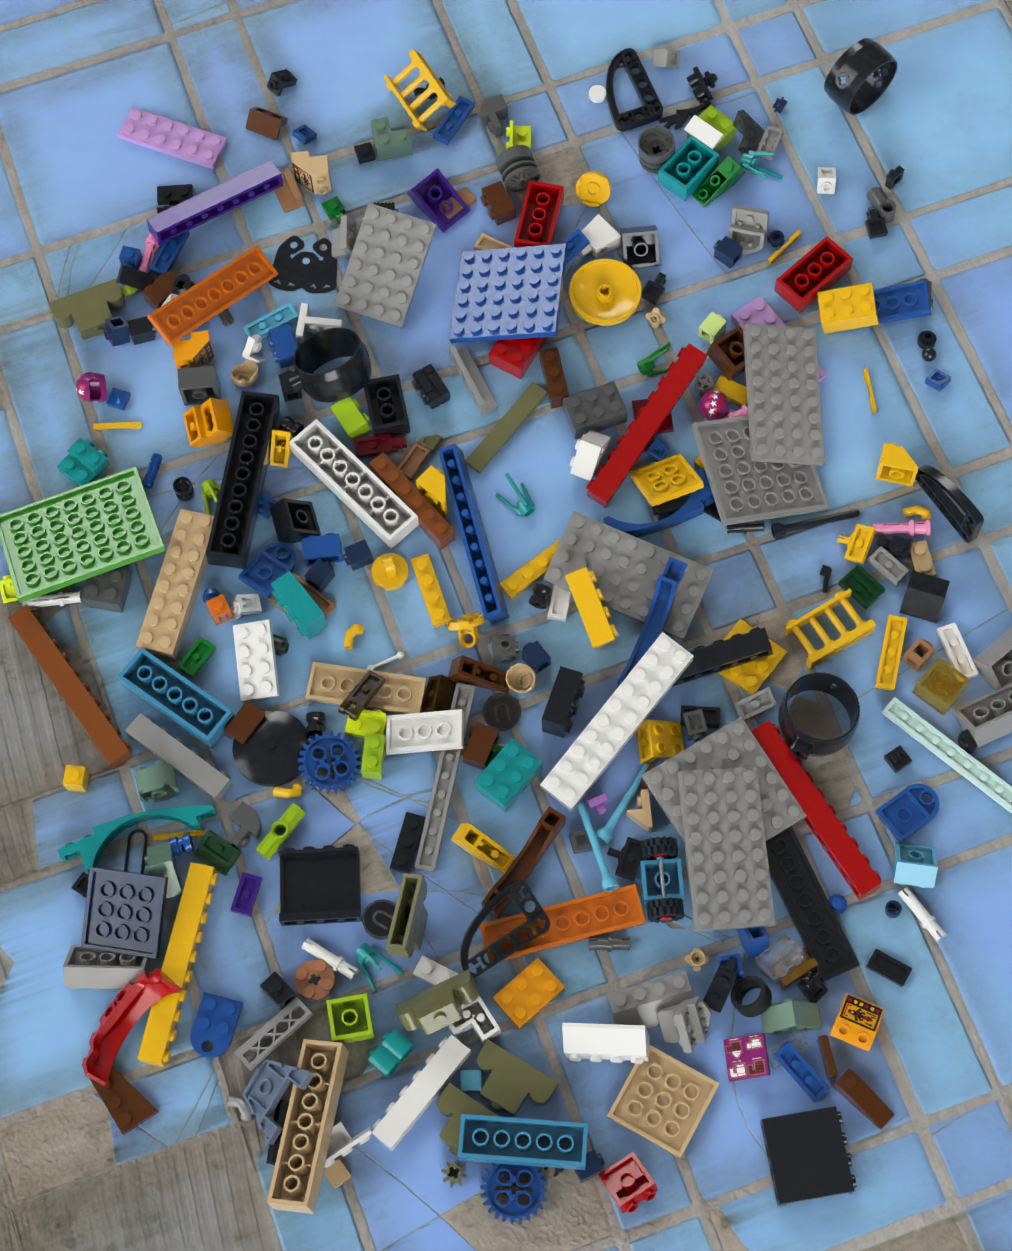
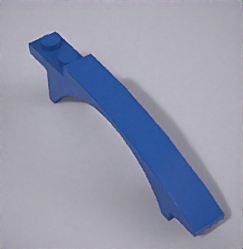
(692, 508)
(658, 613)

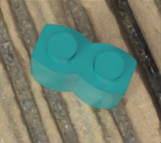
(390, 1053)

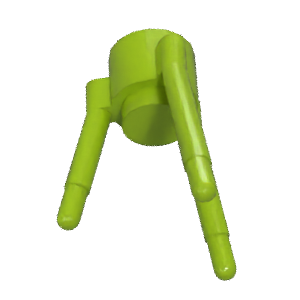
(210, 490)

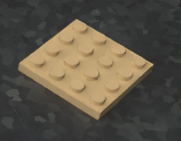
(663, 1101)

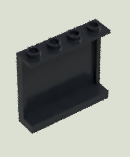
(320, 885)
(807, 1155)

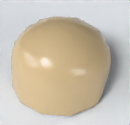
(245, 374)
(521, 678)

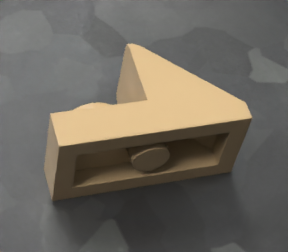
(642, 816)

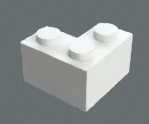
(589, 454)
(478, 1017)

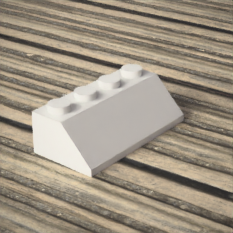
(606, 1042)

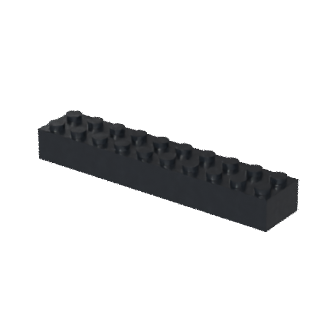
(243, 480)

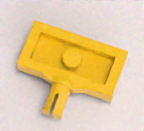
(858, 543)

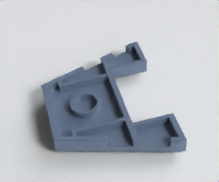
(267, 1089)

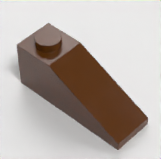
(477, 674)
(863, 1098)

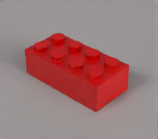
(539, 214)
(812, 274)
(515, 354)

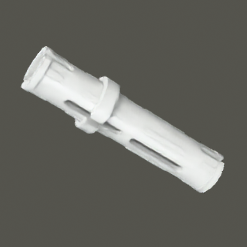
(54, 599)
(922, 914)
(337, 963)

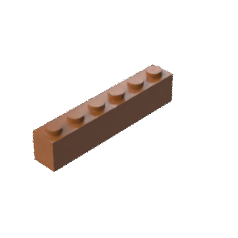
(428, 517)

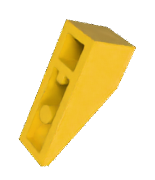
(482, 847)

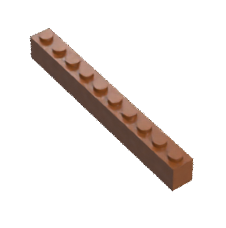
(70, 687)

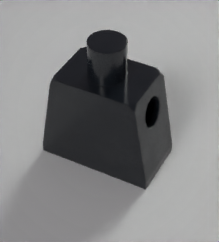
(277, 990)

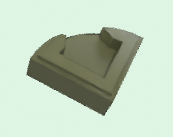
(430, 442)

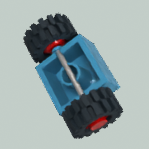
(662, 879)

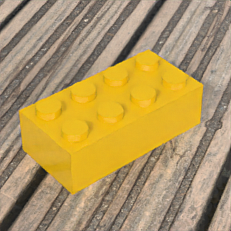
(591, 609)

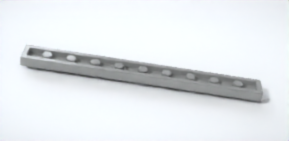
(443, 788)

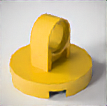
(593, 188)
(389, 571)
(467, 624)

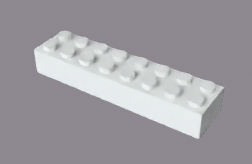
(354, 483)

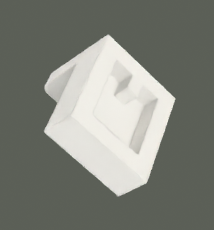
(826, 180)
(252, 347)
(245, 605)

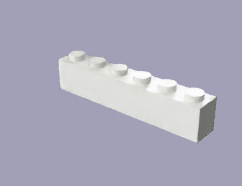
(421, 1093)

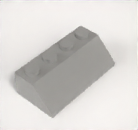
(996, 661)
(988, 716)
(102, 968)
(643, 1001)

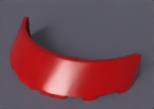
(120, 1019)

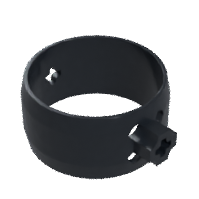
(857, 64)
(337, 383)
(801, 745)

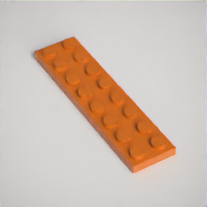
(212, 295)
(570, 921)

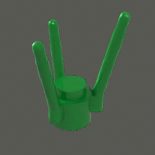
(647, 365)

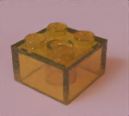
(941, 686)

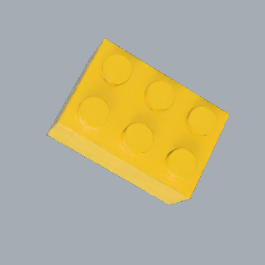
(847, 308)

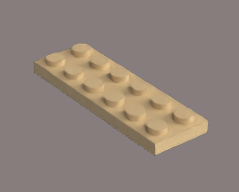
(334, 683)

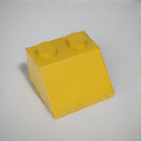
(896, 465)
(433, 488)

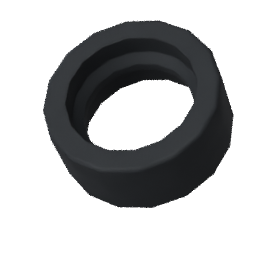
(759, 1005)

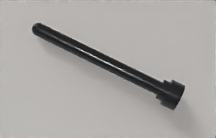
(779, 530)

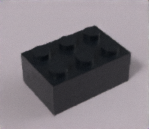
(386, 406)
(563, 702)

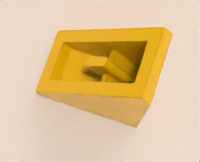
(280, 448)

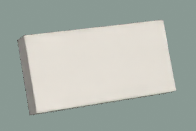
(703, 132)
(559, 604)

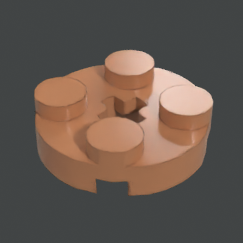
(304, 975)

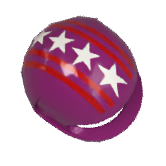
(92, 387)
(713, 405)

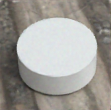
(597, 94)

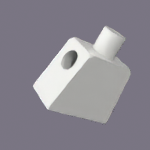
(602, 237)

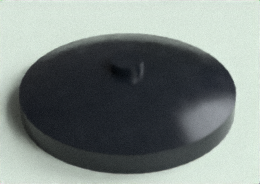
(272, 750)

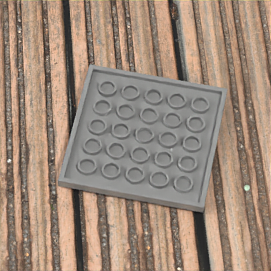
(749, 488)
(727, 748)

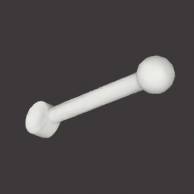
(400, 655)

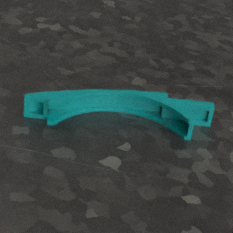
(93, 846)

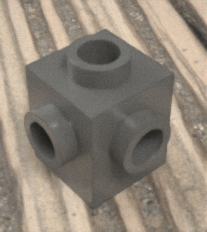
(504, 648)

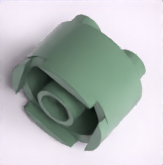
(156, 782)

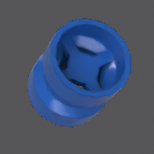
(181, 845)

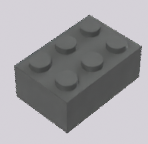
(594, 409)

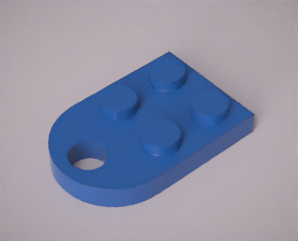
(267, 568)
(907, 811)
(215, 1024)

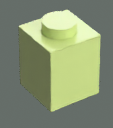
(712, 327)

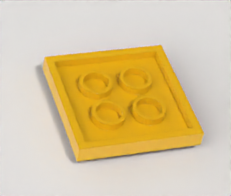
(666, 480)
(753, 674)

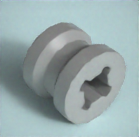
(701, 381)

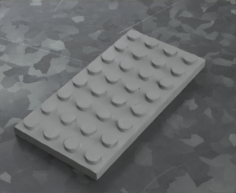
(783, 394)
(626, 571)
(725, 849)

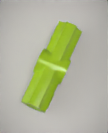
(288, 821)

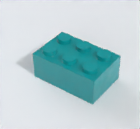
(688, 168)
(298, 605)
(508, 775)

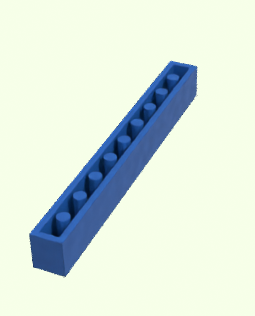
(473, 534)

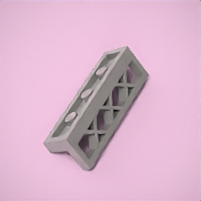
(473, 380)
(271, 1031)

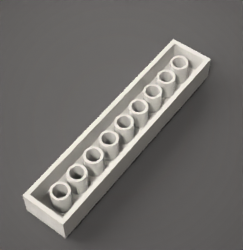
(616, 721)

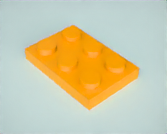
(528, 993)

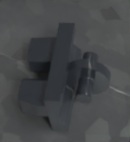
(697, 78)

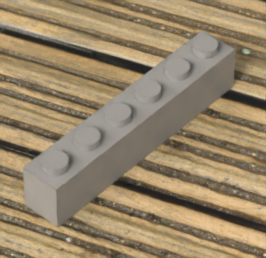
(184, 760)

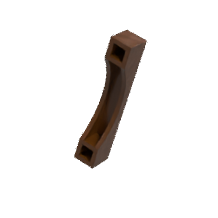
(528, 858)

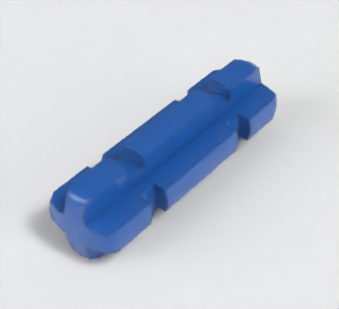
(152, 470)

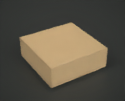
(337, 1174)

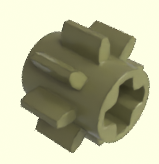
(452, 1180)

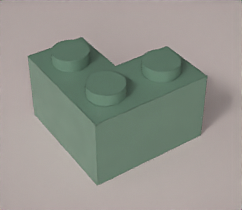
(390, 143)
(162, 862)
(791, 1016)

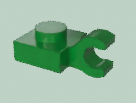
(334, 209)

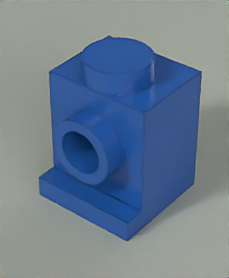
(130, 257)

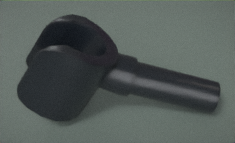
(826, 572)

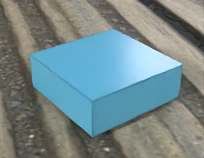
(470, 1080)

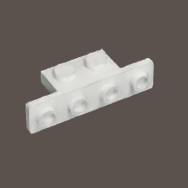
(342, 1143)

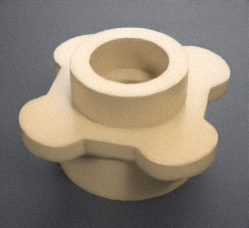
(659, 314)
(697, 953)

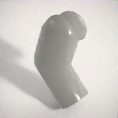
(241, 1104)

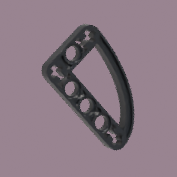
(646, 109)
(933, 484)
(512, 936)

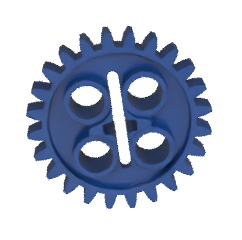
(312, 765)
(512, 1208)

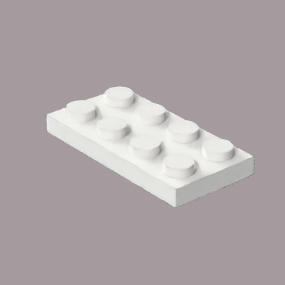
(256, 660)
(425, 732)

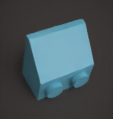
(915, 865)

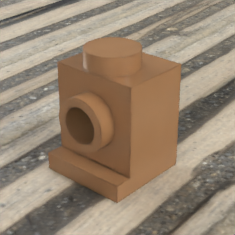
(913, 659)

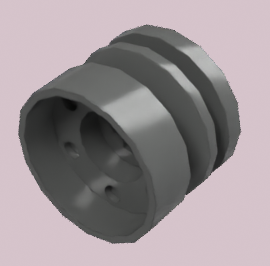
(655, 147)
(517, 168)

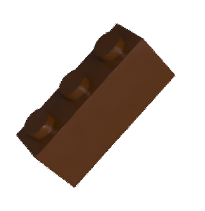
(553, 376)

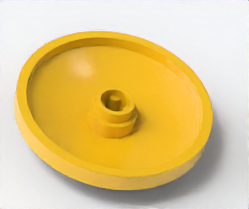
(605, 292)

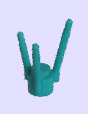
(750, 162)
(524, 505)
(367, 955)

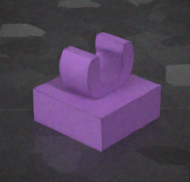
(597, 802)

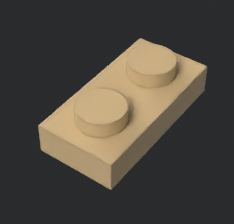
(921, 558)

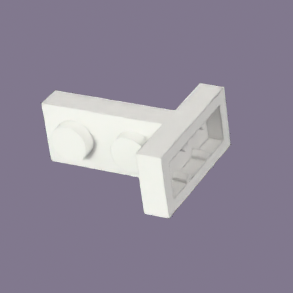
(313, 324)

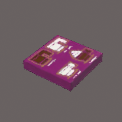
(746, 1057)

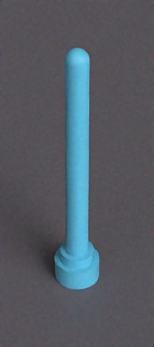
(604, 834)
(608, 883)

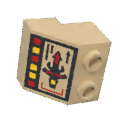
(312, 172)

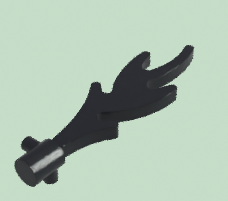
(682, 115)

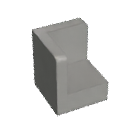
(666, 58)

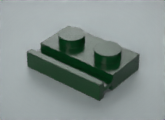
(863, 586)
(217, 852)

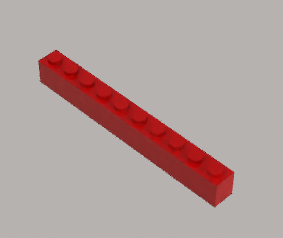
(646, 425)
(820, 816)

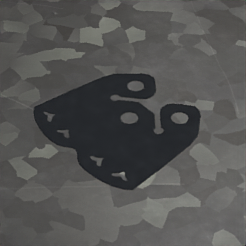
(305, 275)

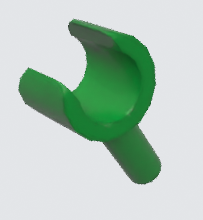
(497, 747)

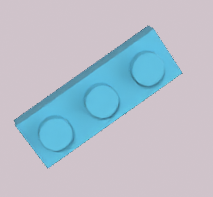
(281, 316)

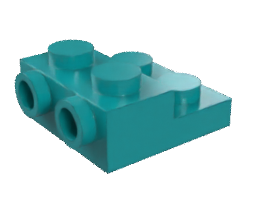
(83, 462)

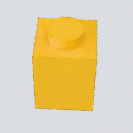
(76, 778)

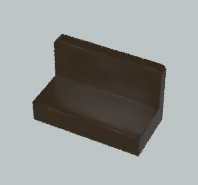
(438, 694)

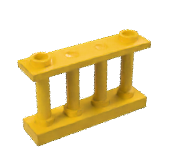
(434, 86)
(830, 647)

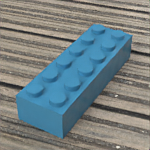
(176, 697)
(523, 1141)

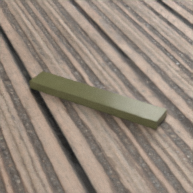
(506, 427)

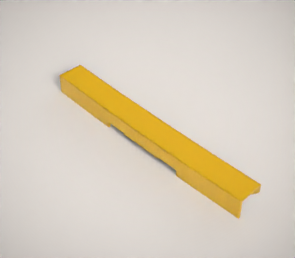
(776, 254)
(869, 387)
(117, 425)
(162, 837)

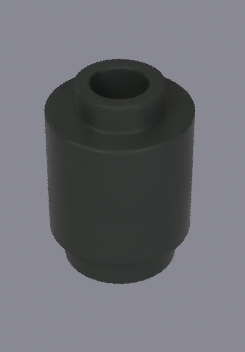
(281, 645)

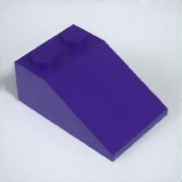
(431, 194)

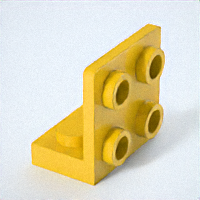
(659, 740)

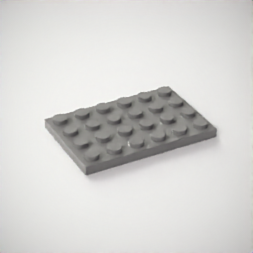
(385, 265)

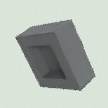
(580, 842)

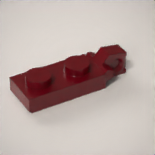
(377, 444)

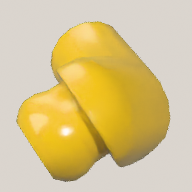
(917, 510)
(351, 633)
(295, 792)

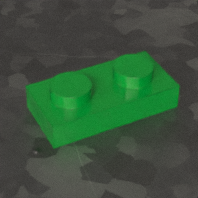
(196, 657)

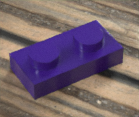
(246, 894)

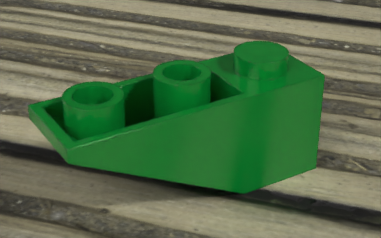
(719, 181)

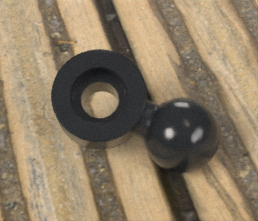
(929, 352)

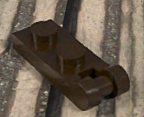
(362, 695)

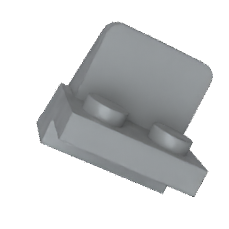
(749, 228)
(345, 237)
(686, 1023)

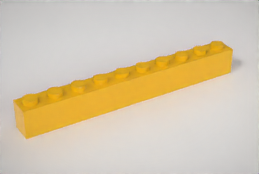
(178, 962)

